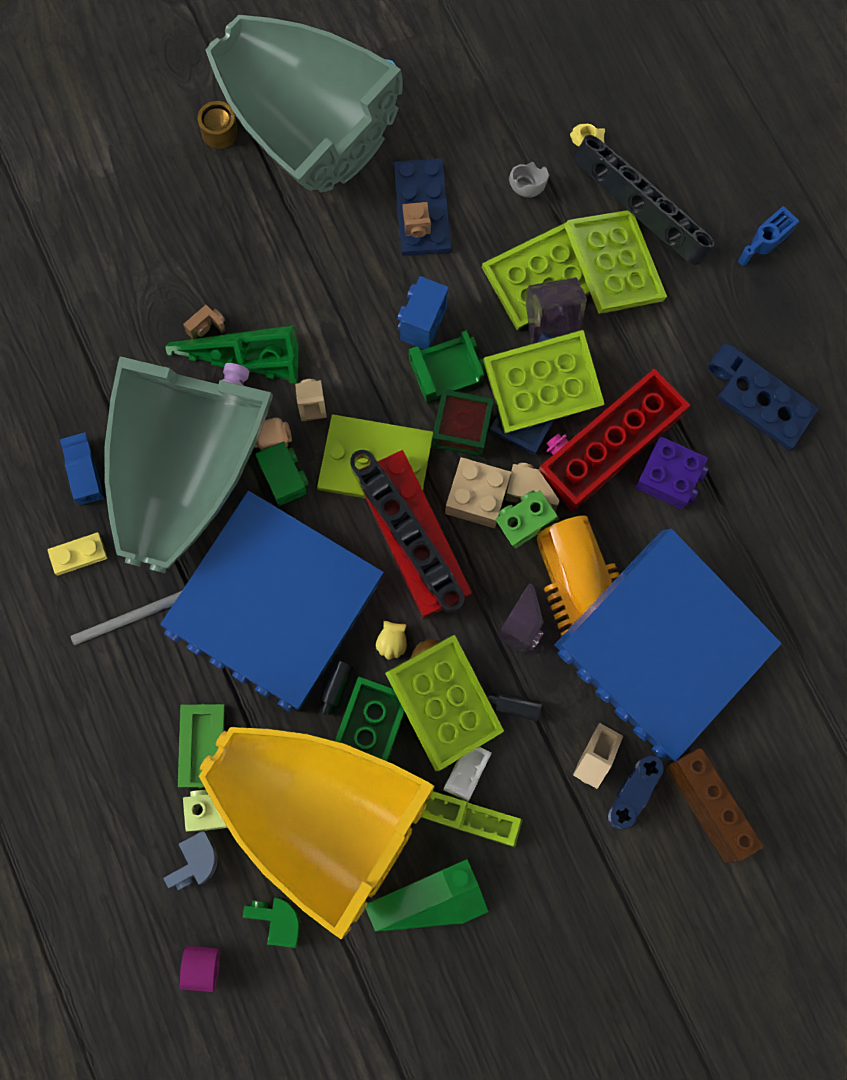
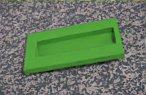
(198, 735)

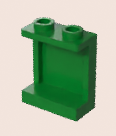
(447, 367)

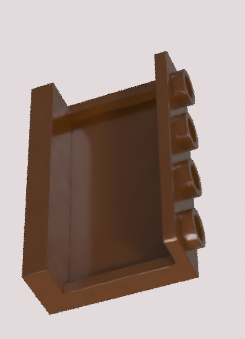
(714, 806)

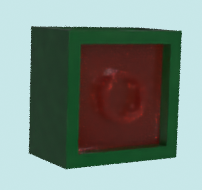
(462, 423)

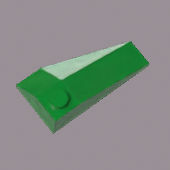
(437, 900)

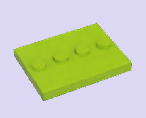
(615, 261)
(531, 263)
(543, 381)
(378, 438)
(444, 702)

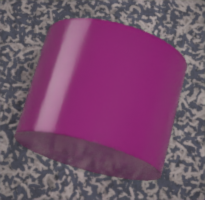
(200, 968)

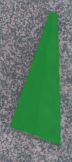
(260, 351)

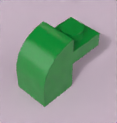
(284, 921)

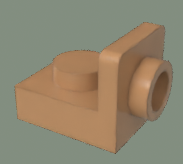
(416, 219)
(201, 321)

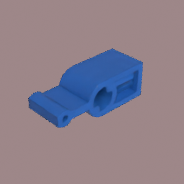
(774, 230)
(81, 469)

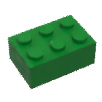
(371, 719)

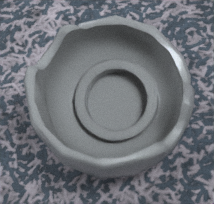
(528, 179)

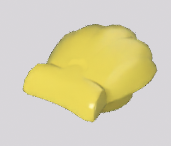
(582, 130)
(392, 640)

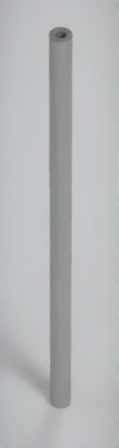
(124, 619)

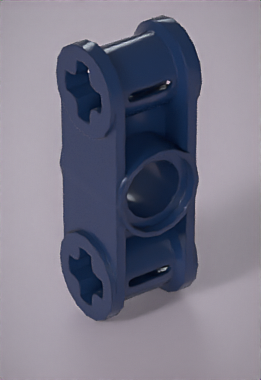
(635, 792)

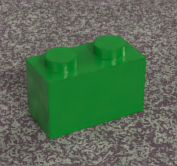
(281, 473)

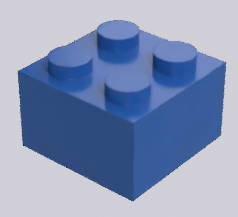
(423, 312)

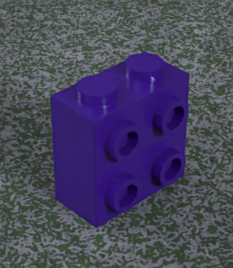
(672, 473)

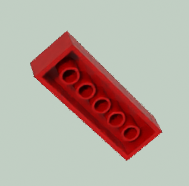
(613, 439)
(406, 483)

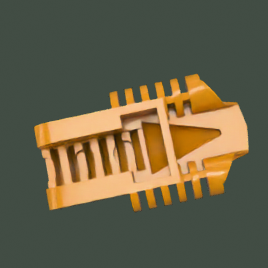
(574, 568)

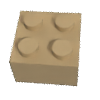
(477, 492)

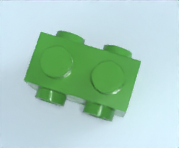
(529, 523)

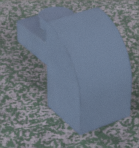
(201, 860)

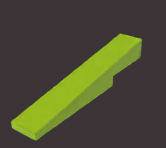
(472, 819)

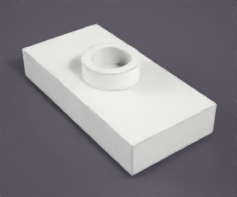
(467, 773)

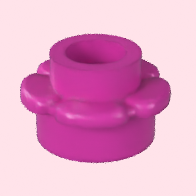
(556, 443)

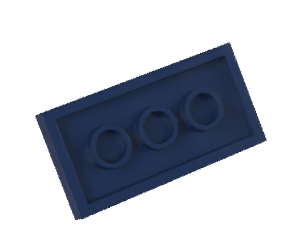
(417, 183)

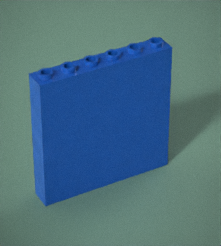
(272, 602)
(667, 645)

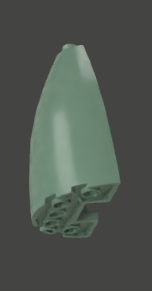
(306, 96)
(173, 457)

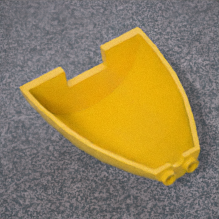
(314, 816)

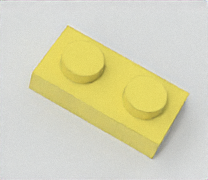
(77, 554)

